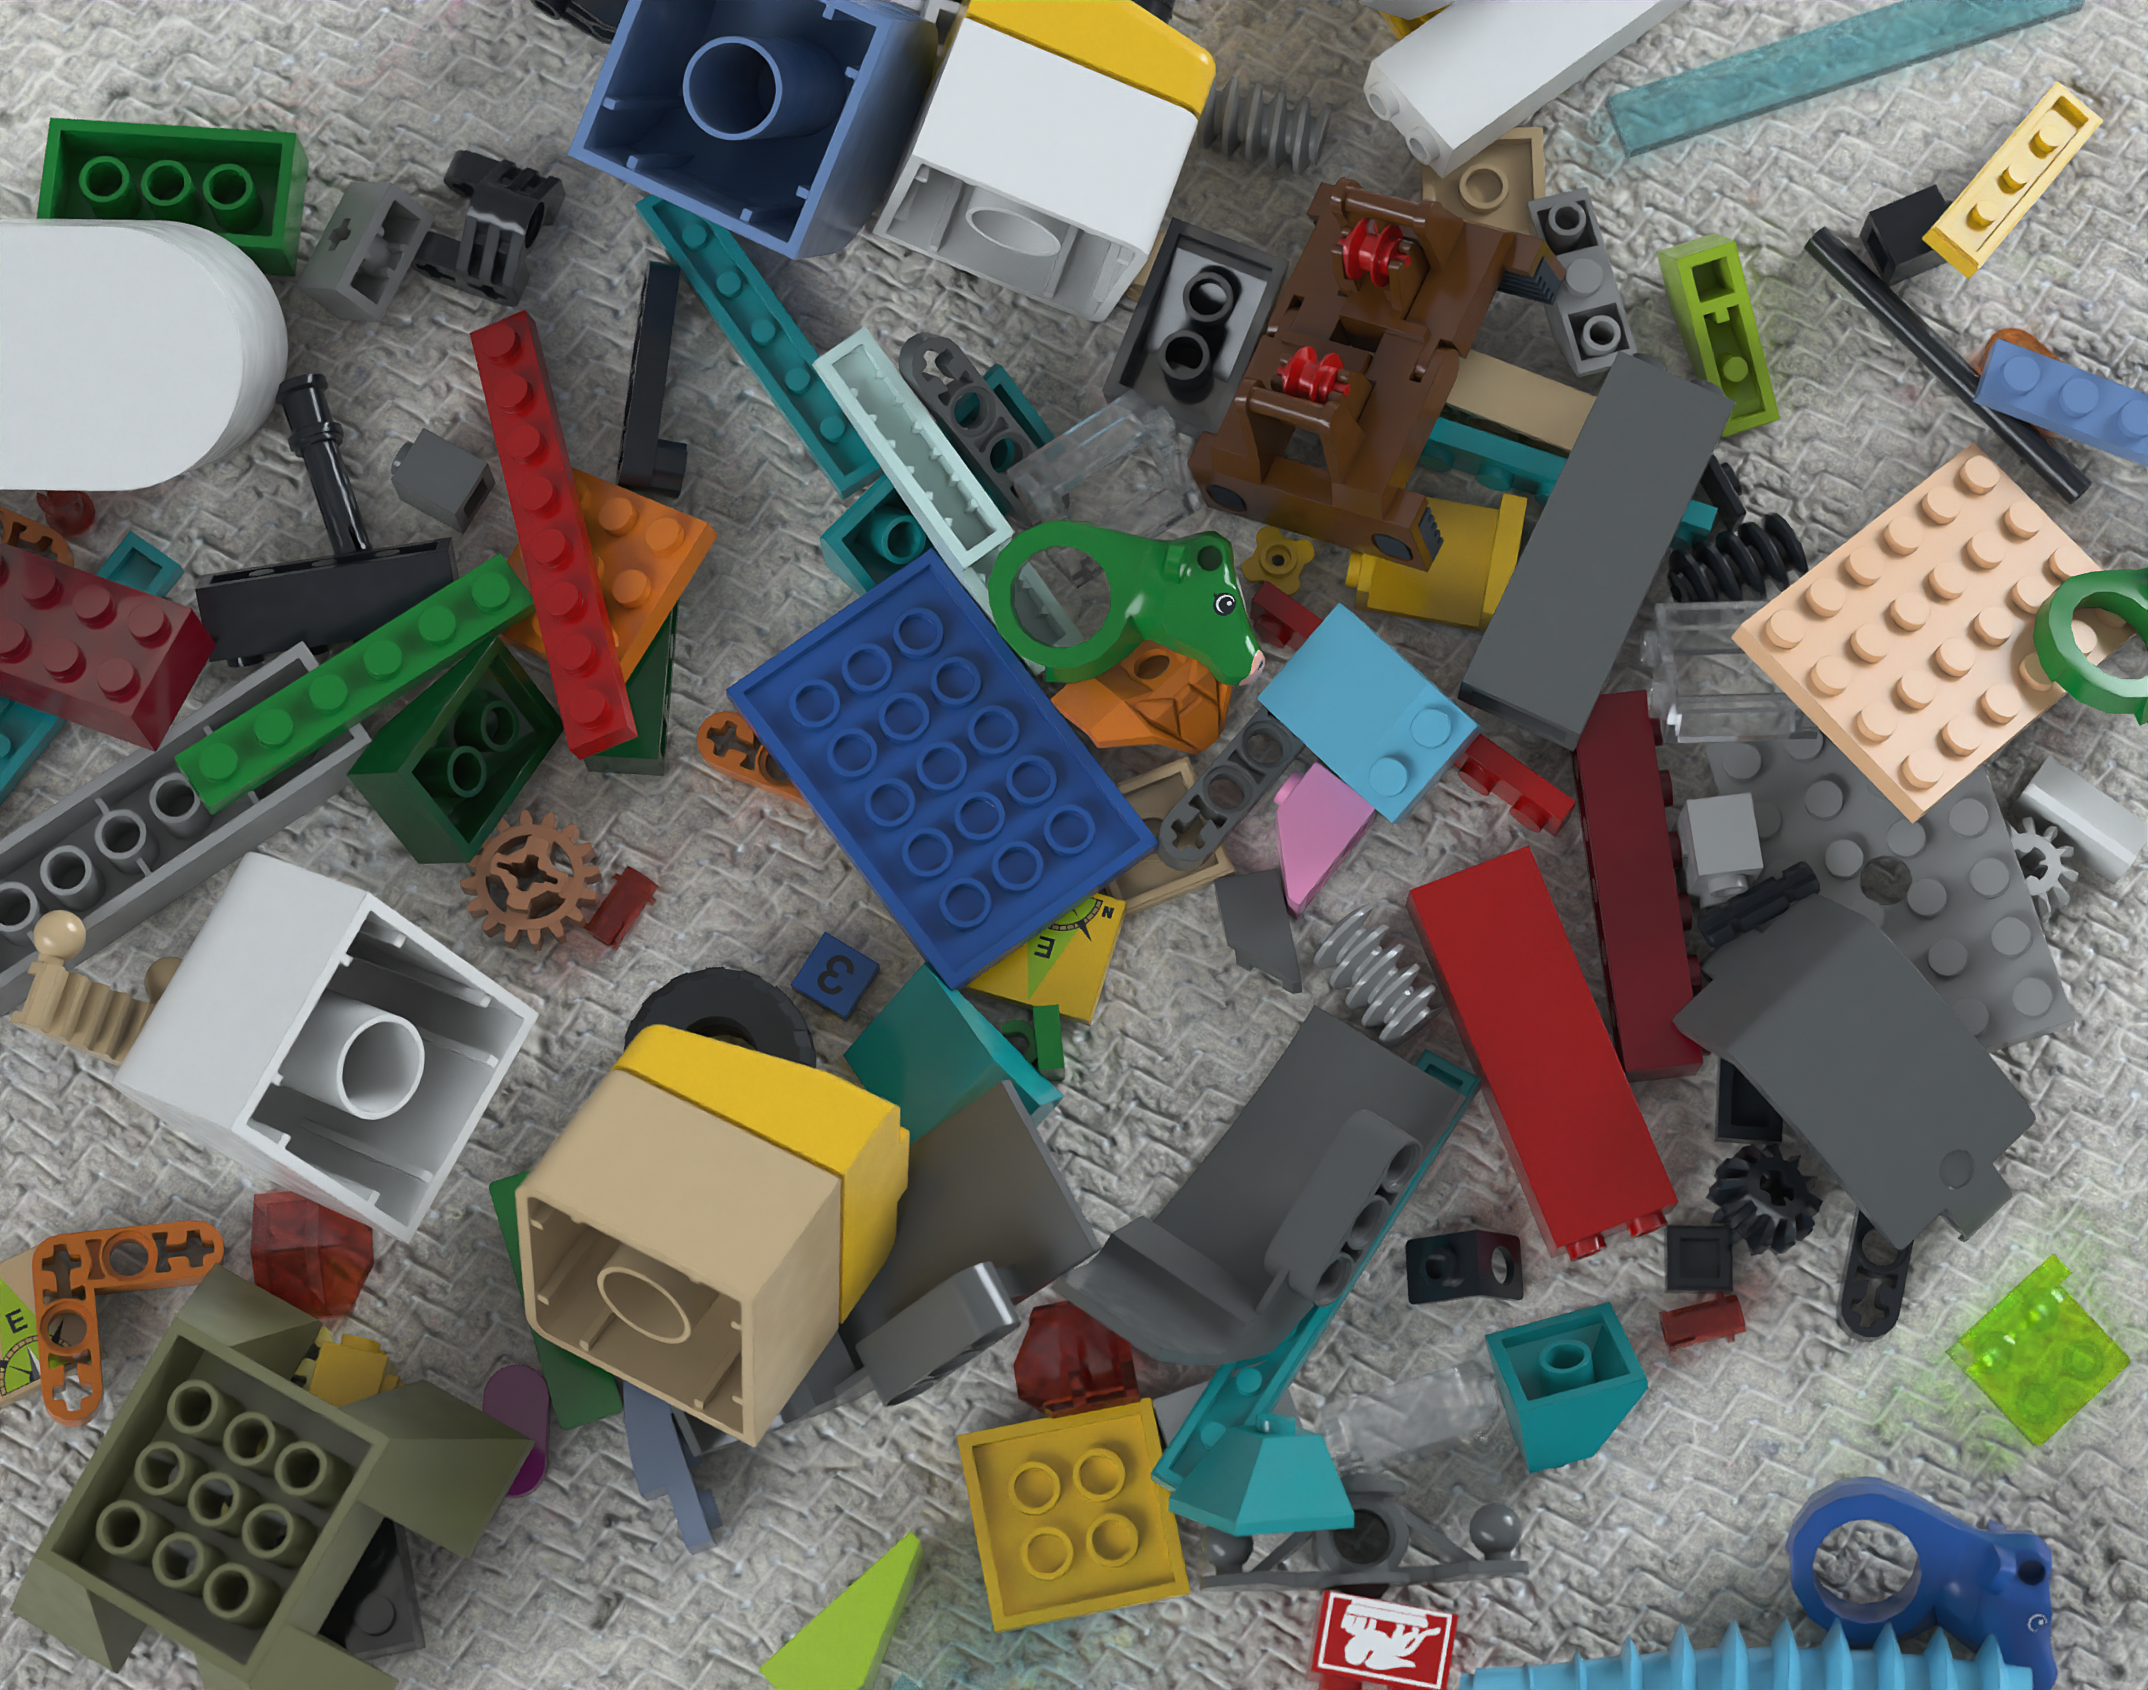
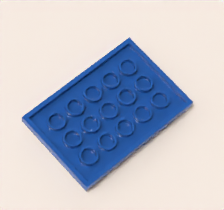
(942, 770)

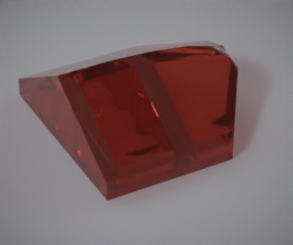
(309, 1254)
(1073, 1363)

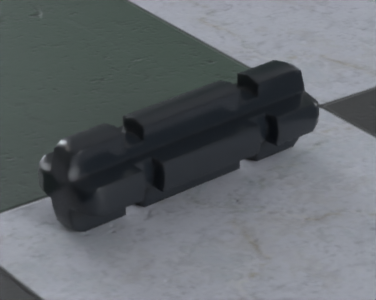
(1757, 904)

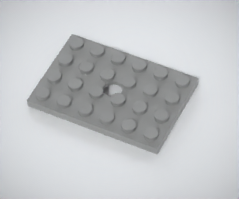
(1968, 905)

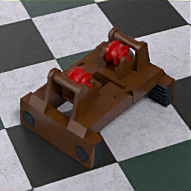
(1390, 284)

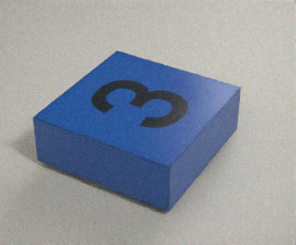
(835, 976)

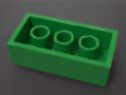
(219, 179)

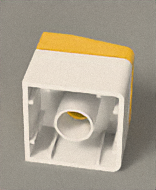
(1049, 147)

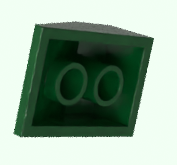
(458, 755)

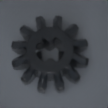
(1764, 1199)

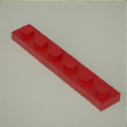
(1482, 765)

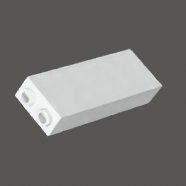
(1493, 66)

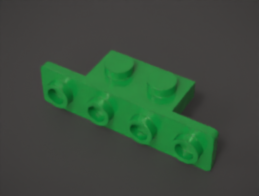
(576, 1387)

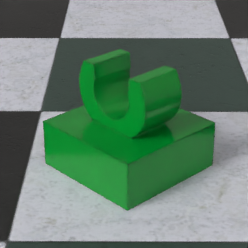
(1043, 1040)

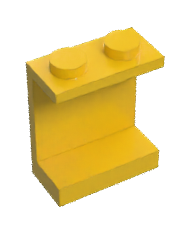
(1465, 575)

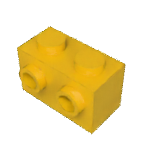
(352, 1371)

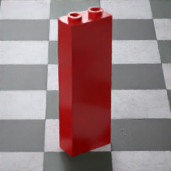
(1542, 1055)

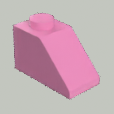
(1316, 831)

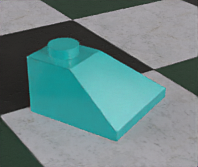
(1566, 1383)
(1265, 1482)

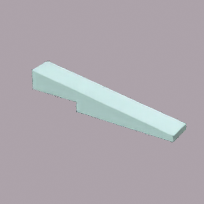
(936, 485)

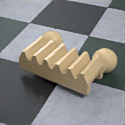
(83, 1011)

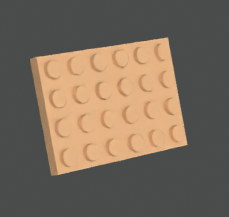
(1923, 631)

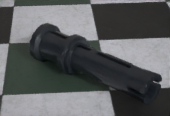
(317, 441)

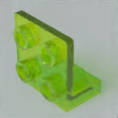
(2039, 1354)

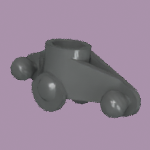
(1493, 1531)

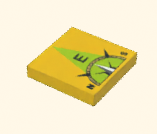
(1061, 963)

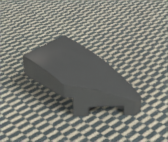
(1259, 925)

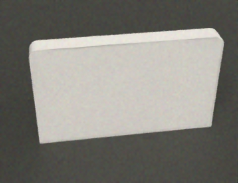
(2086, 818)

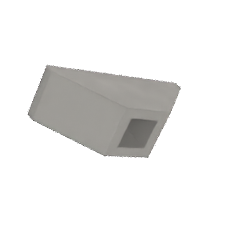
(1588, 309)

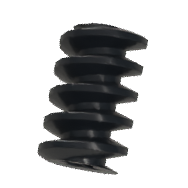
(1737, 563)

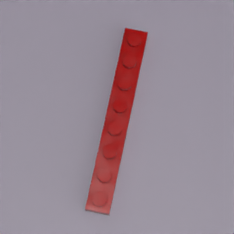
(553, 536)

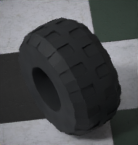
(730, 1004)

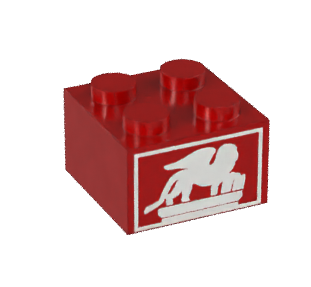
(1379, 1645)

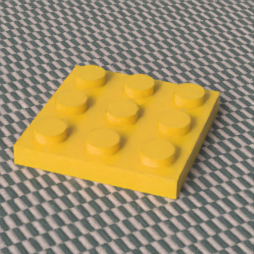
(1072, 1516)

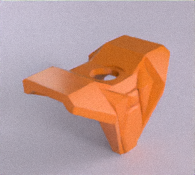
(1140, 707)

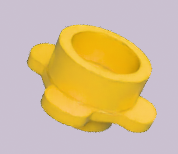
(1273, 544)

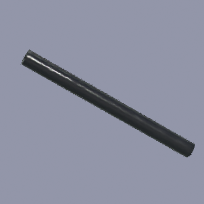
(1944, 362)

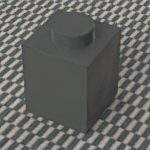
(441, 479)

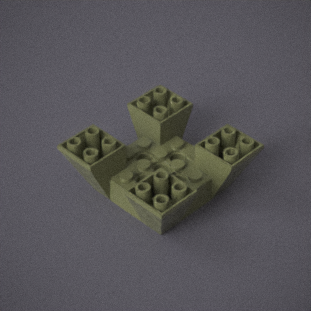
(326, 1473)

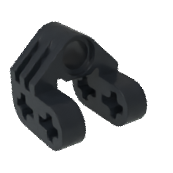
(498, 231)

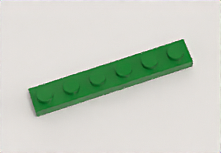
(354, 684)

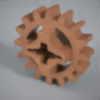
(556, 889)

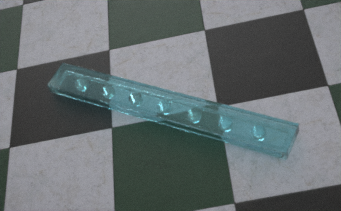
(1814, 66)

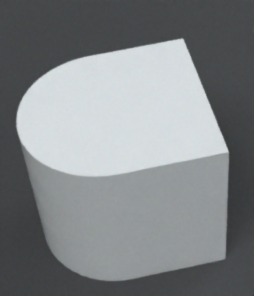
(129, 352)
(326, 1045)

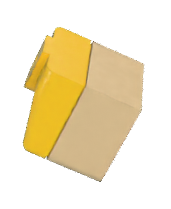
(710, 1223)

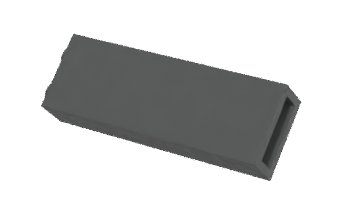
(1596, 549)

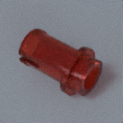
(63, 515)
(621, 907)
(1702, 1322)

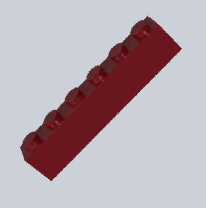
(1635, 888)

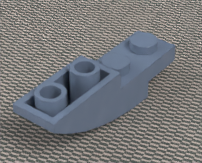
(664, 1466)

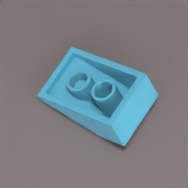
(1369, 714)

